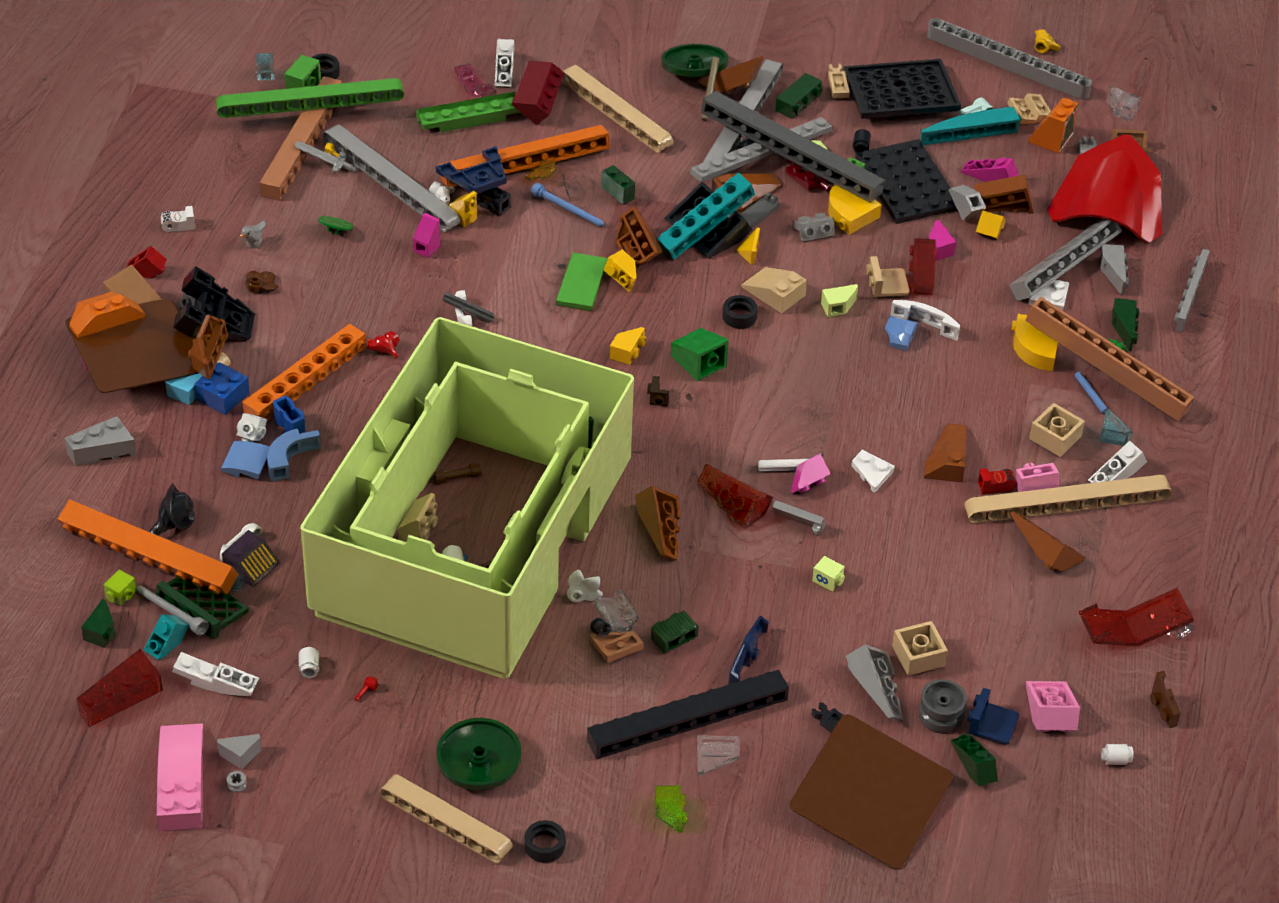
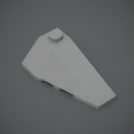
(875, 672)

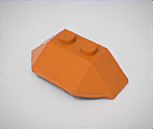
(103, 313)

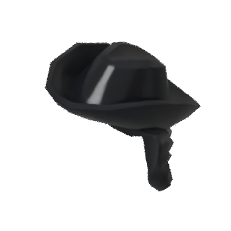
(174, 512)

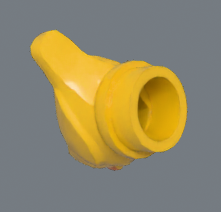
(1044, 42)

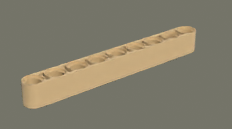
(617, 109)

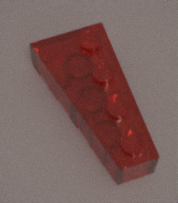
(120, 689)

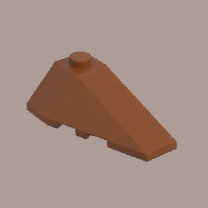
(760, 182)
(660, 515)

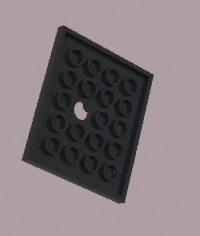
(923, 89)

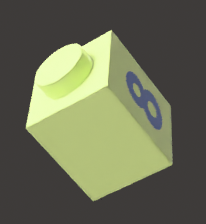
(828, 573)

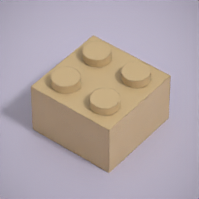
(1056, 429)
(919, 648)

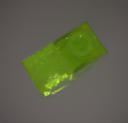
(669, 806)

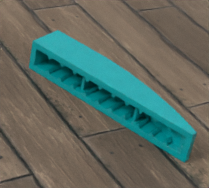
(972, 126)

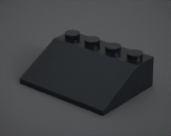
(723, 236)

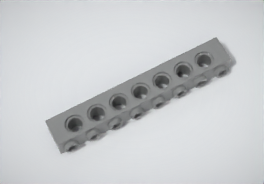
(1064, 259)

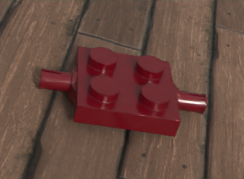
(805, 177)

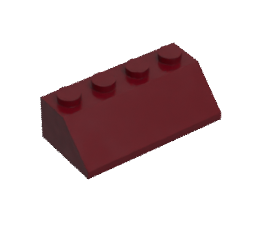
(537, 90)

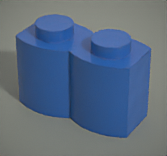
(288, 415)

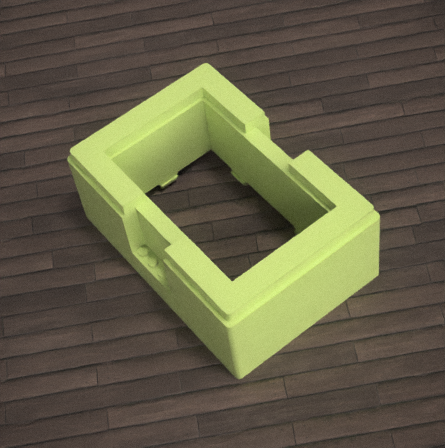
(493, 395)

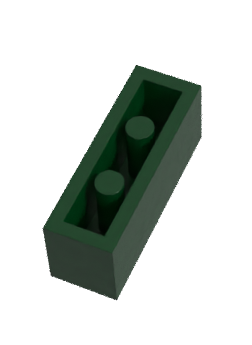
(798, 95)

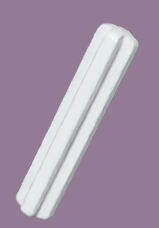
(779, 465)

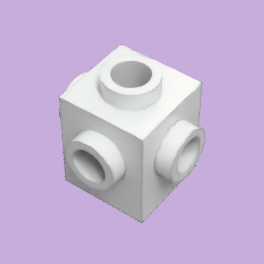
(251, 427)

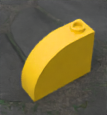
(851, 211)
(1033, 345)

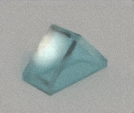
(1114, 430)

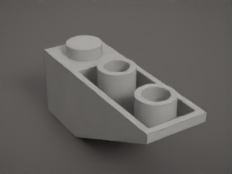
(1113, 266)

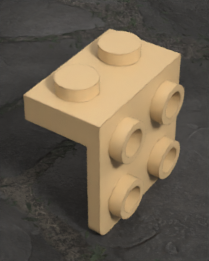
(886, 281)

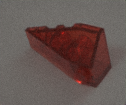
(739, 500)

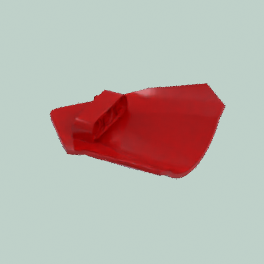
(1113, 184)

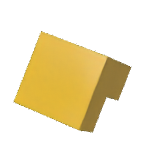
(990, 224)

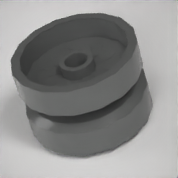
(942, 705)

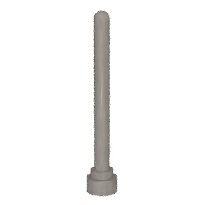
(197, 625)

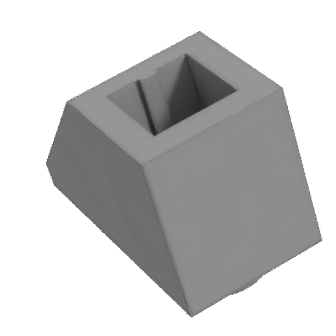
(967, 201)

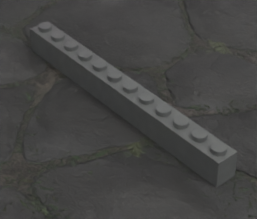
(793, 146)

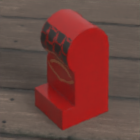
(996, 481)

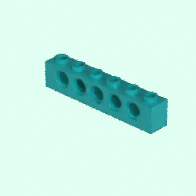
(706, 216)

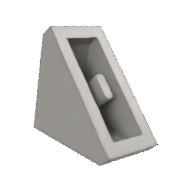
(239, 749)

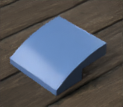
(245, 458)

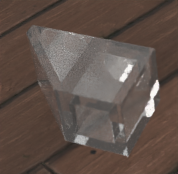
(1123, 103)

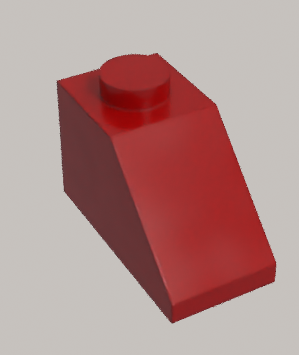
(148, 262)

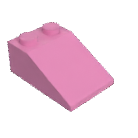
(1052, 706)

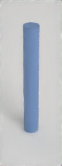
(1090, 391)

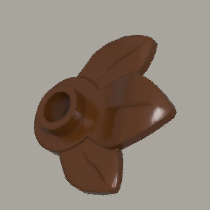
(256, 281)

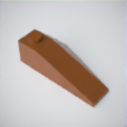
(948, 455)
(1047, 547)

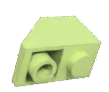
(838, 300)

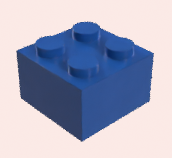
(223, 389)

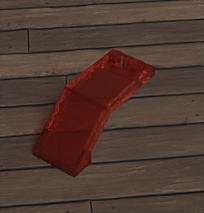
(1138, 623)

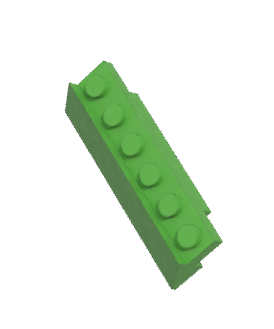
(467, 112)

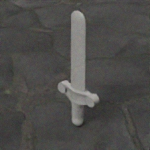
(338, 162)

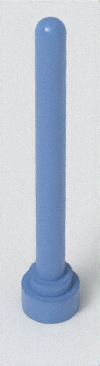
(539, 191)

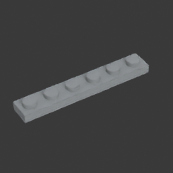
(1192, 285)

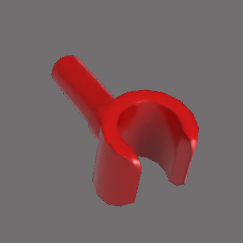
(369, 683)

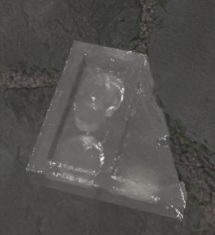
(716, 752)

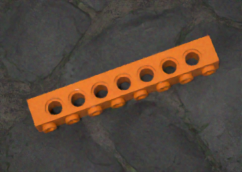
(307, 371)

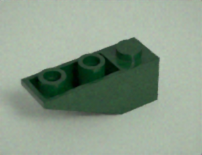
(1124, 320)
(976, 760)

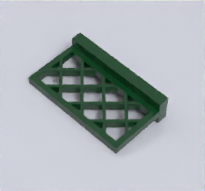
(193, 608)

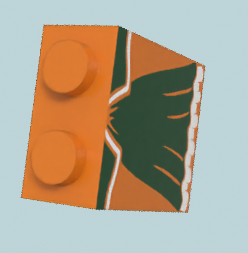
(1056, 127)

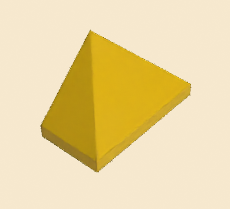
(749, 246)

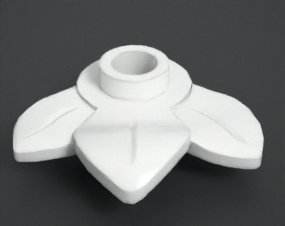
(586, 588)

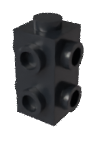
(495, 200)

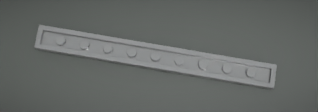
(753, 152)

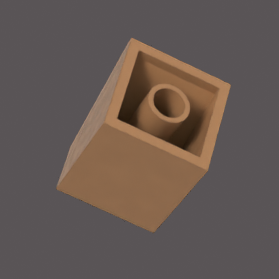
(131, 285)

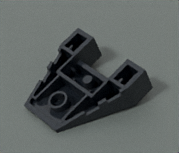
(215, 302)

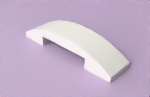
(927, 314)

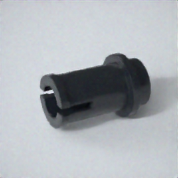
(599, 626)

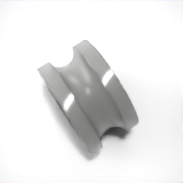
(234, 776)

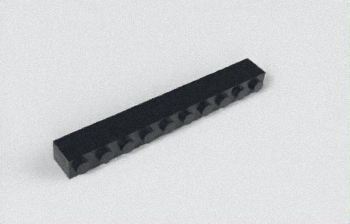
(687, 714)

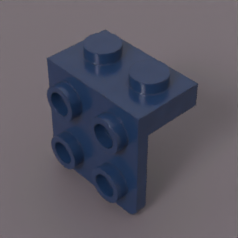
(991, 720)

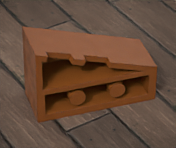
(1006, 194)

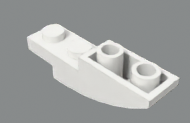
(214, 678)

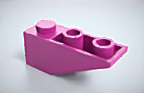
(990, 169)

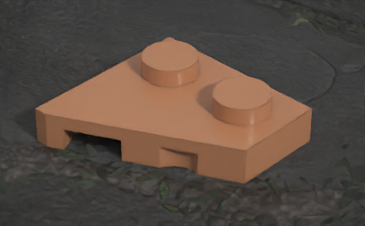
(617, 645)

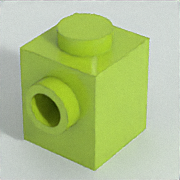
(120, 588)

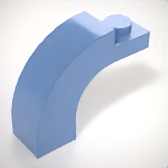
(286, 447)

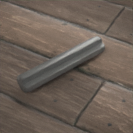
(468, 307)

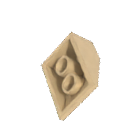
(777, 287)

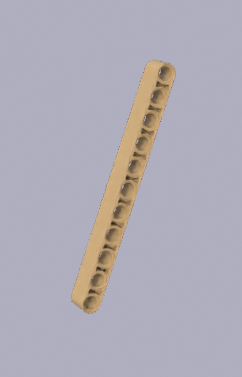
(1068, 498)

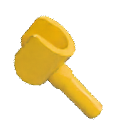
(329, 148)

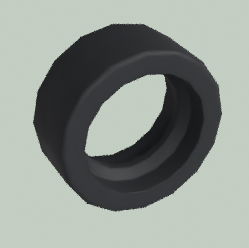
(329, 61)
(739, 321)
(548, 854)

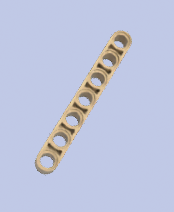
(446, 818)

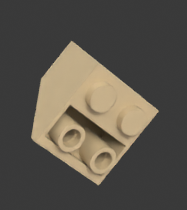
(419, 519)

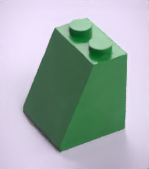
(701, 353)

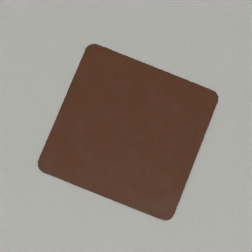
(137, 351)
(871, 791)

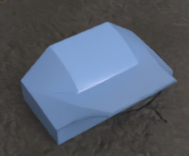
(900, 332)

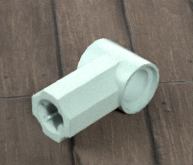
(979, 105)

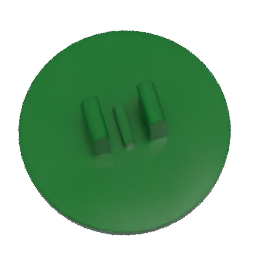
(336, 223)

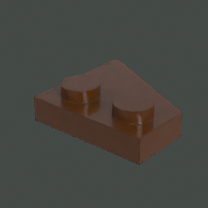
(1164, 701)

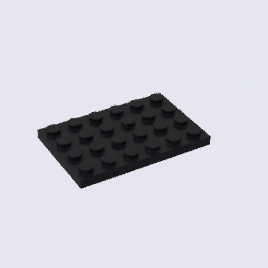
(912, 181)

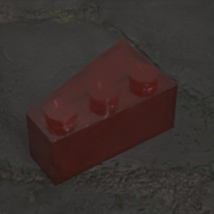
(922, 266)

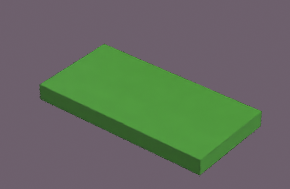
(581, 281)

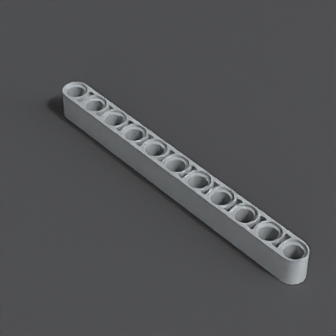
(1009, 58)
(754, 100)
(391, 177)

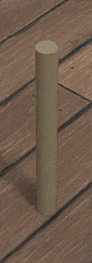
(711, 83)

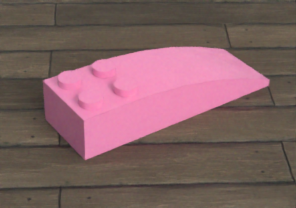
(180, 777)

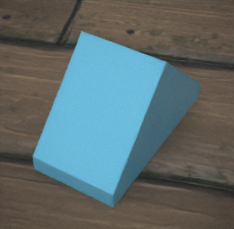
(183, 388)

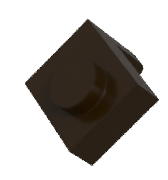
(657, 396)

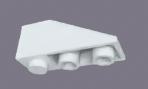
(504, 63)
(1121, 465)

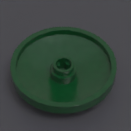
(693, 59)
(479, 754)

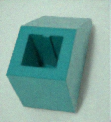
(166, 636)

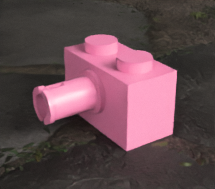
(1037, 477)

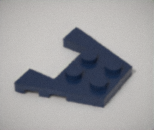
(478, 177)

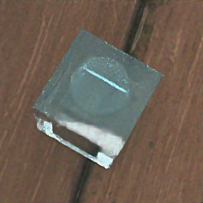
(265, 66)

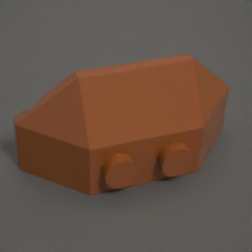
(735, 76)
(637, 237)
(208, 345)

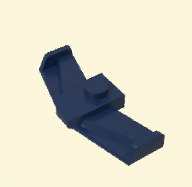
(748, 649)

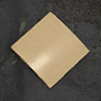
(1030, 109)

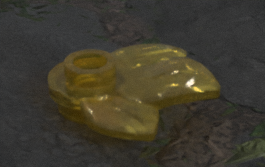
(543, 171)

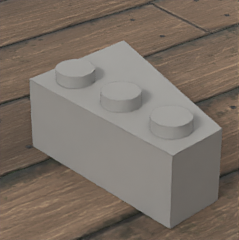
(100, 442)

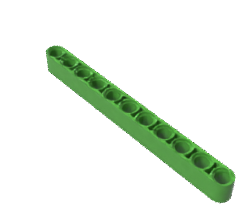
(309, 98)

